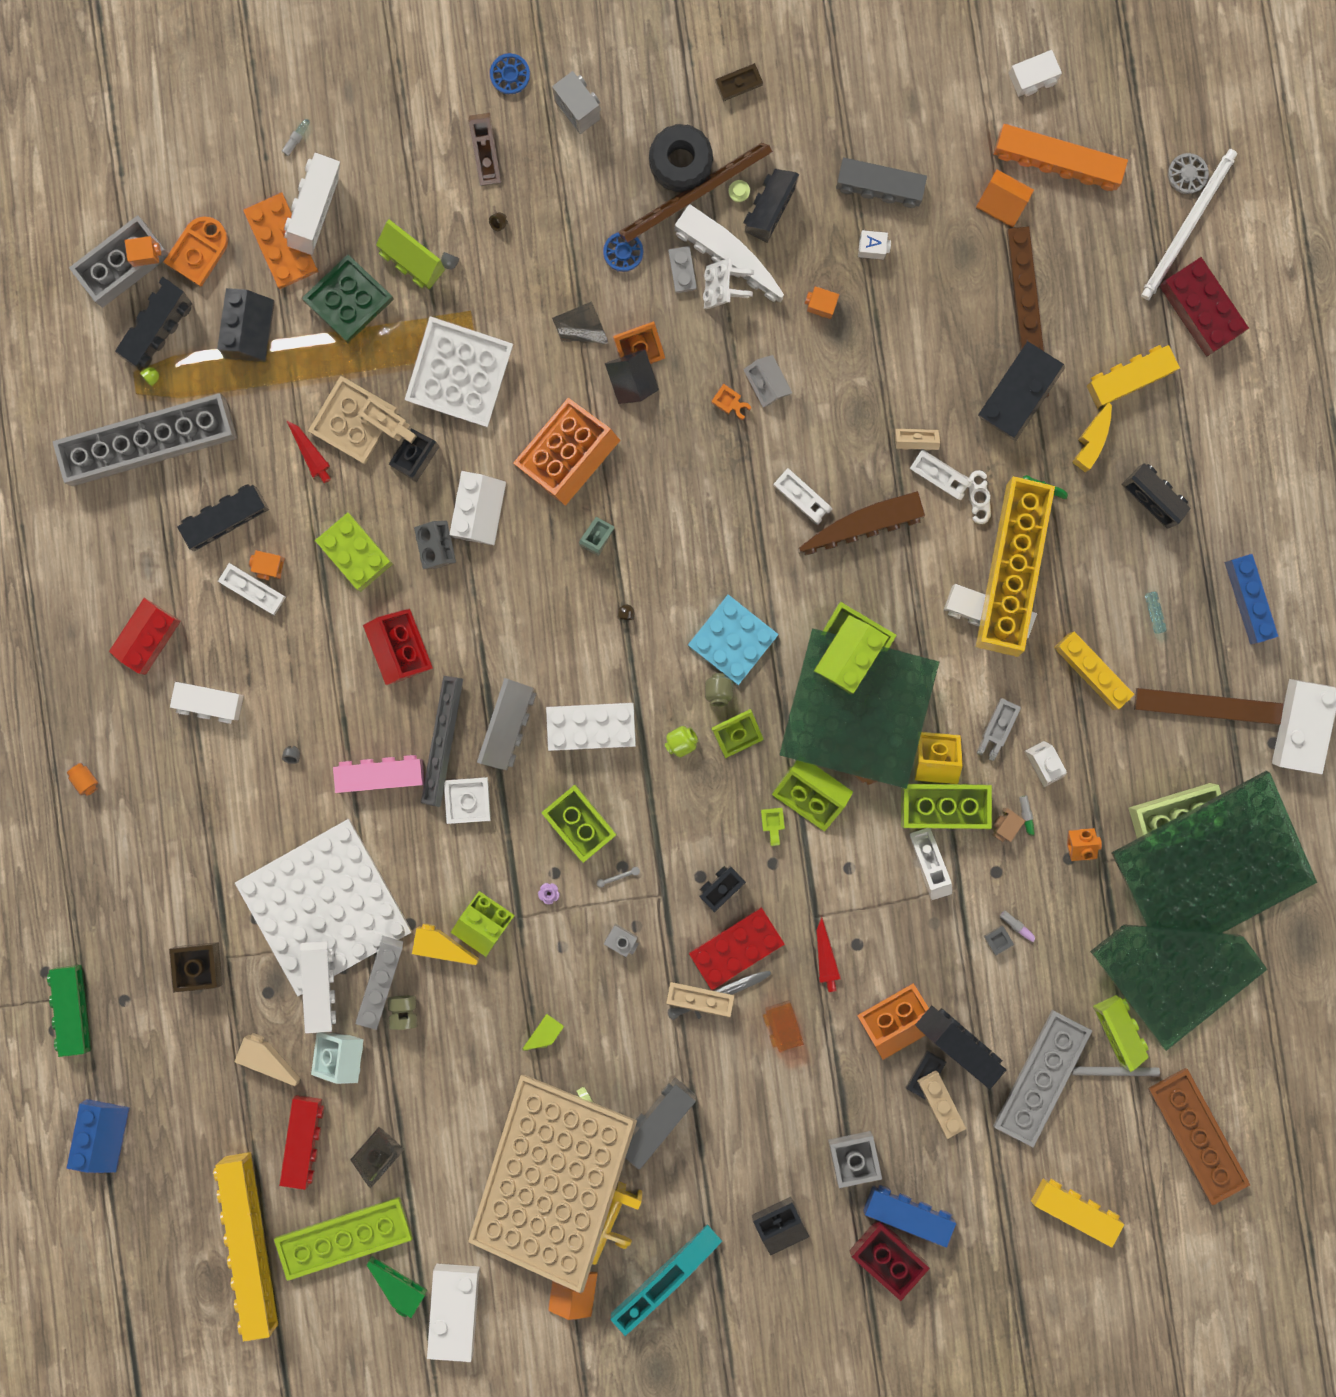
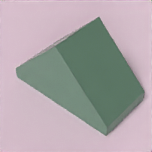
(596, 536)

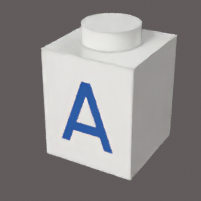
(873, 245)

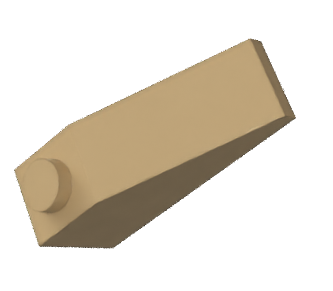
(262, 1057)

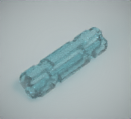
(1155, 612)

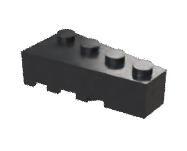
(154, 325)

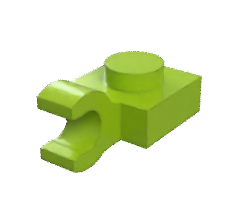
(773, 821)

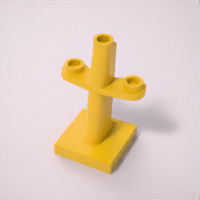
(620, 1197)

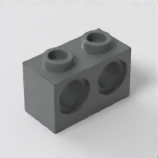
(434, 545)

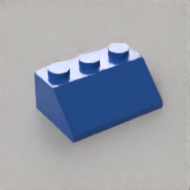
(97, 1137)

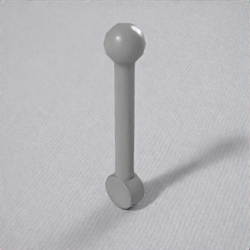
(601, 883)

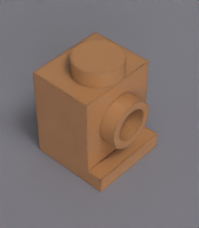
(1007, 825)

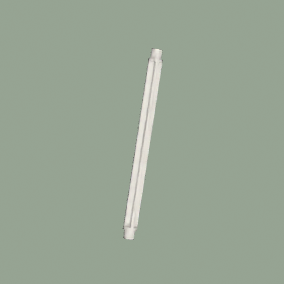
(1188, 225)

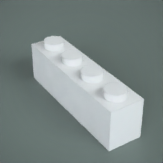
(969, 605)
(316, 987)

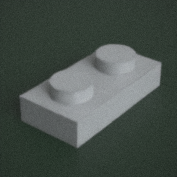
(682, 269)

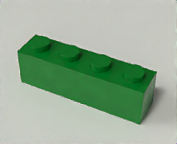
(69, 1010)

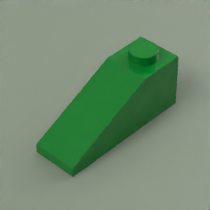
(400, 1290)

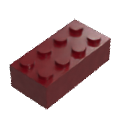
(1203, 306)

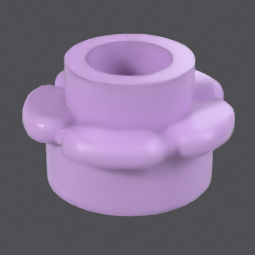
(542, 894)

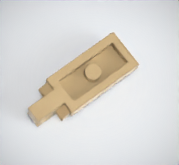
(386, 420)

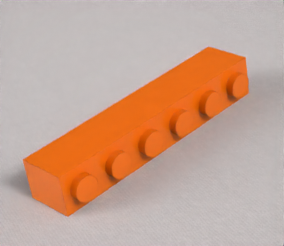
(1060, 157)

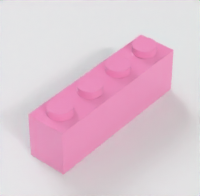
(378, 775)

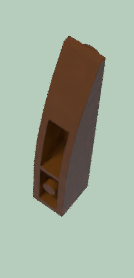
(868, 522)

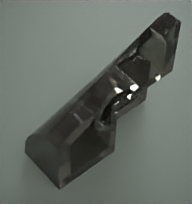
(580, 325)

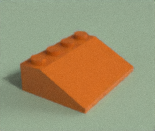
(567, 451)

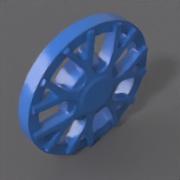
(509, 73)
(623, 252)

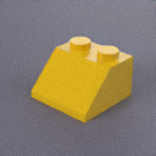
(938, 758)

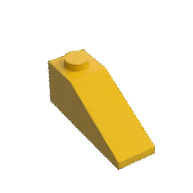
(436, 944)

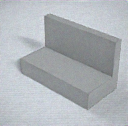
(767, 380)

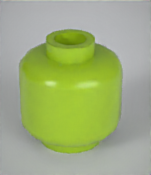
(681, 741)

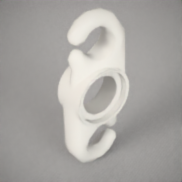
(986, 507)

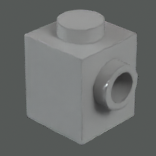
(621, 941)

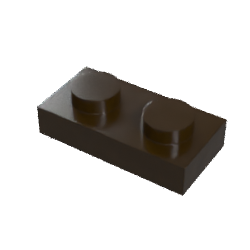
(739, 82)

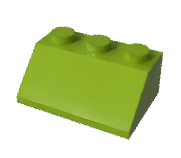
(409, 255)
(851, 654)
(812, 793)
(1122, 1032)

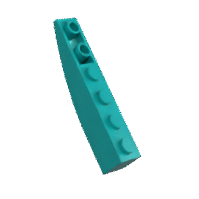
(664, 1280)

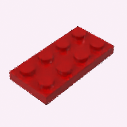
(736, 948)

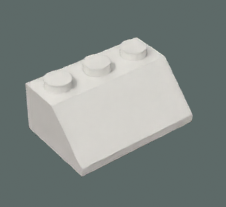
(477, 508)

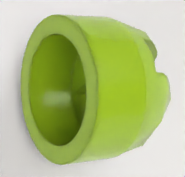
(150, 375)

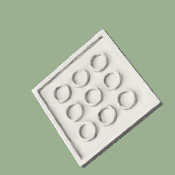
(458, 371)

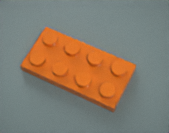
(268, 223)

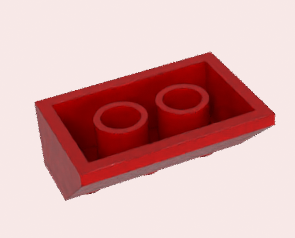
(144, 636)
(397, 646)

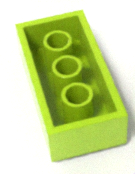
(946, 806)

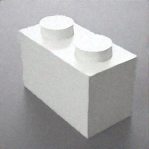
(1035, 73)

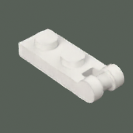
(940, 474)
(802, 496)

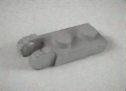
(999, 727)

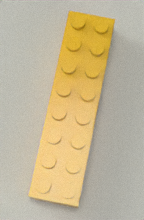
(1015, 567)
(246, 1246)

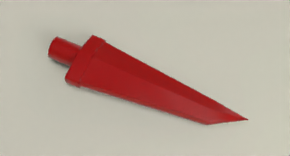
(313, 458)
(827, 965)

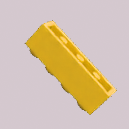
(1133, 376)
(1094, 671)
(1078, 1212)

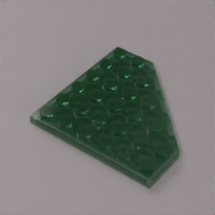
(1176, 974)

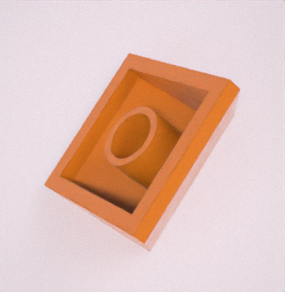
(1005, 198)
(640, 338)
(570, 1303)

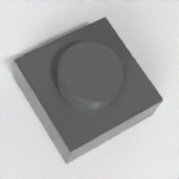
(998, 940)

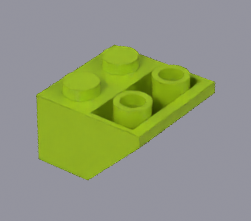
(482, 923)

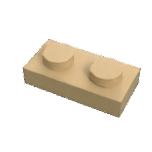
(917, 439)

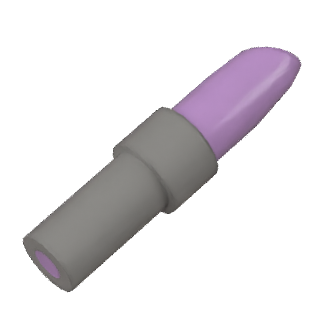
(1017, 926)

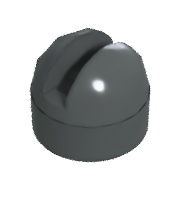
(449, 261)
(291, 755)

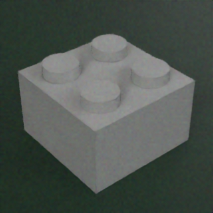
(577, 102)
(855, 1159)

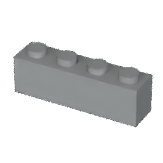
(379, 982)

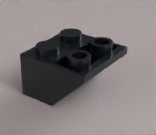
(780, 1226)

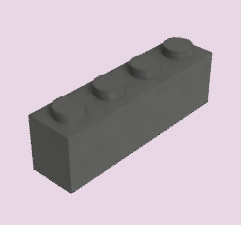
(881, 182)

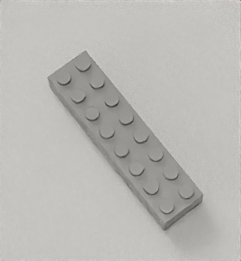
(144, 440)

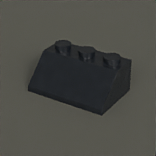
(771, 204)
(245, 325)
(1157, 496)

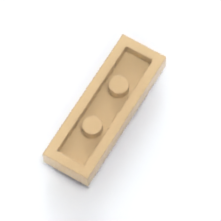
(700, 999)
(941, 1104)

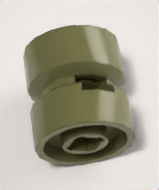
(402, 1004)

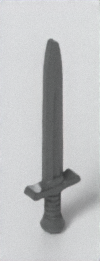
(730, 989)

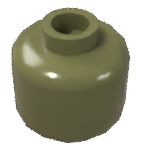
(719, 690)

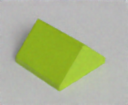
(737, 733)

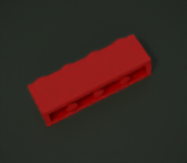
(301, 1141)

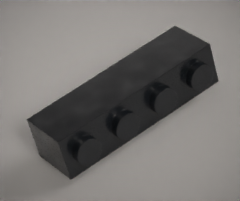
(223, 517)

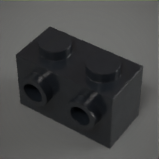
(722, 888)

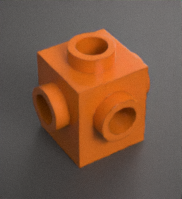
(1083, 844)

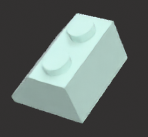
(337, 1057)

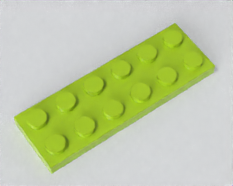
(343, 1238)

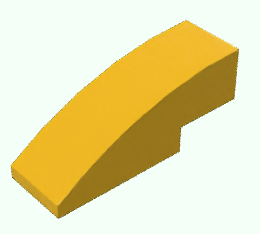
(1094, 439)

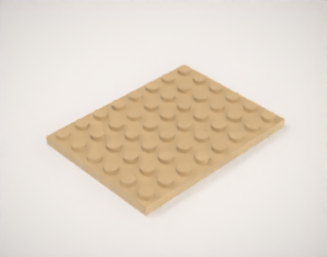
(552, 1182)

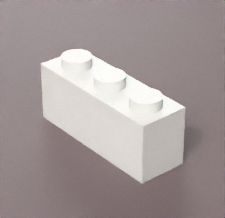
(206, 702)

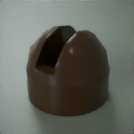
(500, 224)
(626, 612)

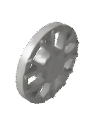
(1188, 173)

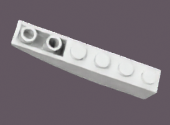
(721, 244)

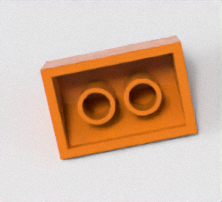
(894, 1020)

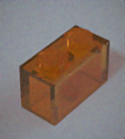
(783, 1025)

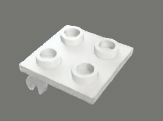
(717, 283)

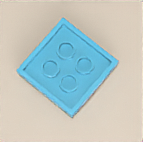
(733, 639)

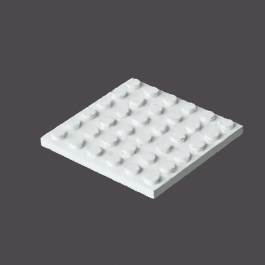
(323, 895)

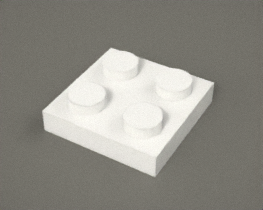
(467, 800)

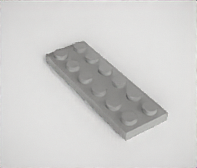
(1042, 1078)

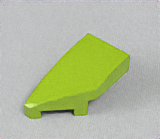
(544, 1034)

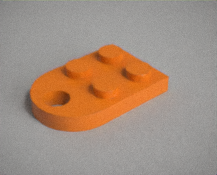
(196, 251)

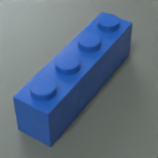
(1251, 599)
(909, 1216)

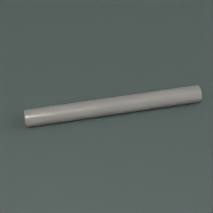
(1115, 1071)

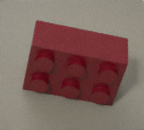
(889, 1259)

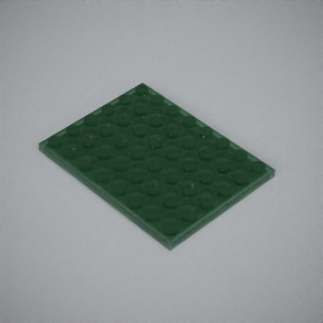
(1217, 861)

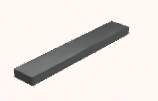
(442, 741)

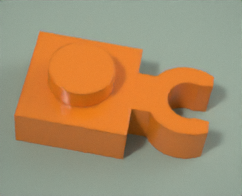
(728, 400)

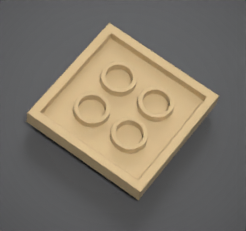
(342, 426)

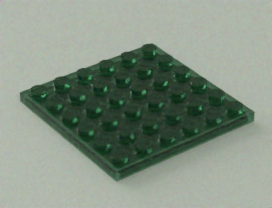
(866, 731)

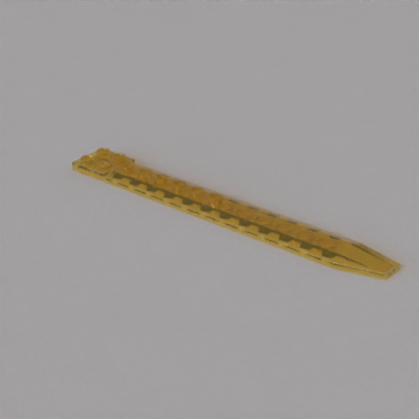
(293, 360)

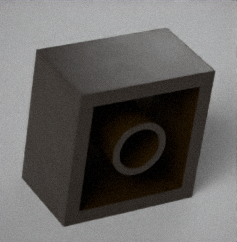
(195, 967)

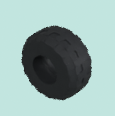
(676, 138)

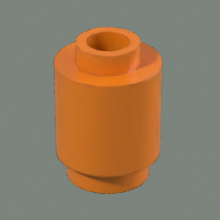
(82, 779)

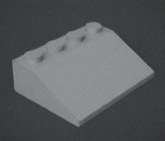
(506, 725)

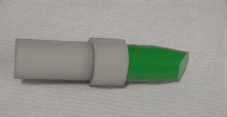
(1027, 815)

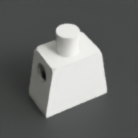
(1046, 763)

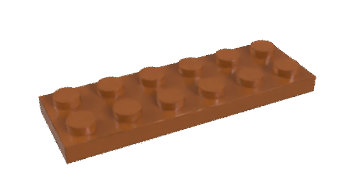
(1199, 1136)

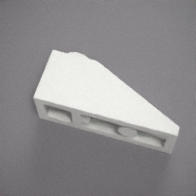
(931, 864)

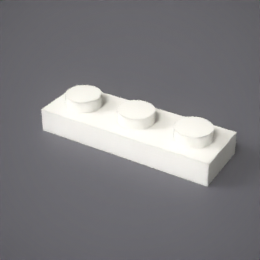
(251, 589)

